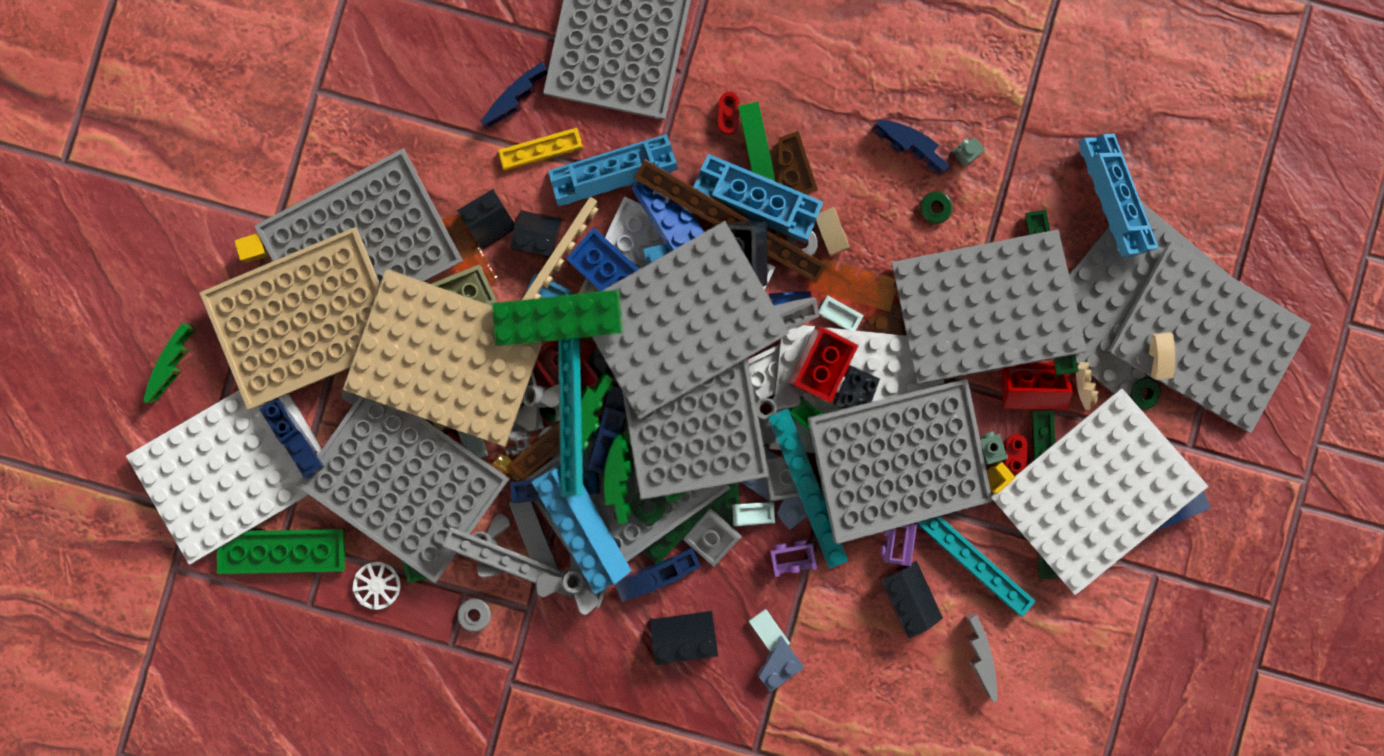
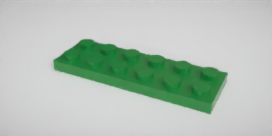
(557, 318)
(283, 552)

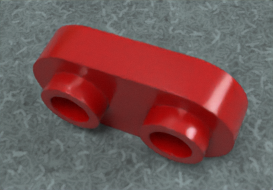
(728, 114)
(1016, 454)

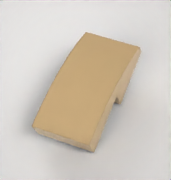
(832, 232)
(1163, 351)
(1085, 388)

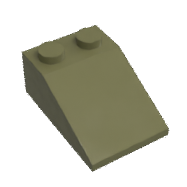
(470, 284)

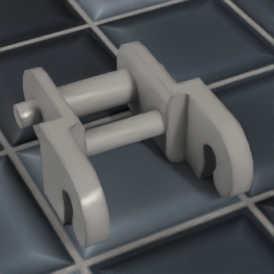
(519, 448)

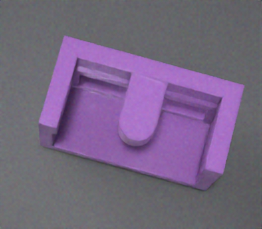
(887, 548)
(794, 566)

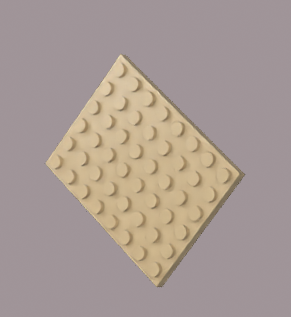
(294, 317)
(440, 359)

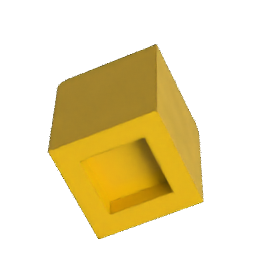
(251, 248)
(999, 477)

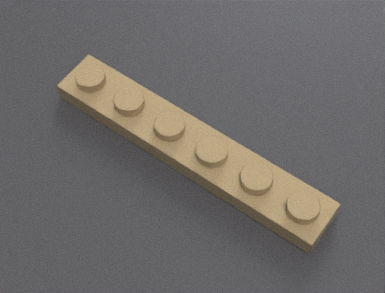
(565, 246)

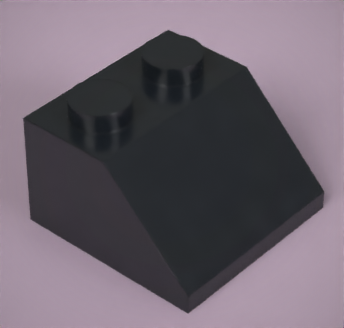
(487, 219)
(535, 234)

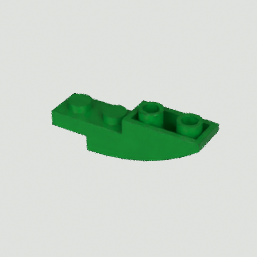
(592, 402)
(616, 471)

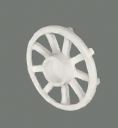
(376, 585)

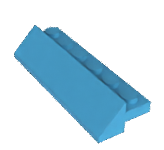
(609, 170)
(1118, 195)
(759, 198)
(583, 532)

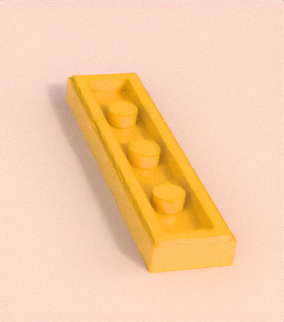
(540, 149)

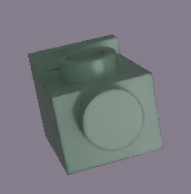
(968, 151)
(996, 455)

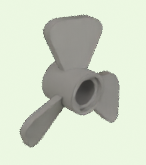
(533, 399)
(784, 399)
(498, 525)
(548, 584)

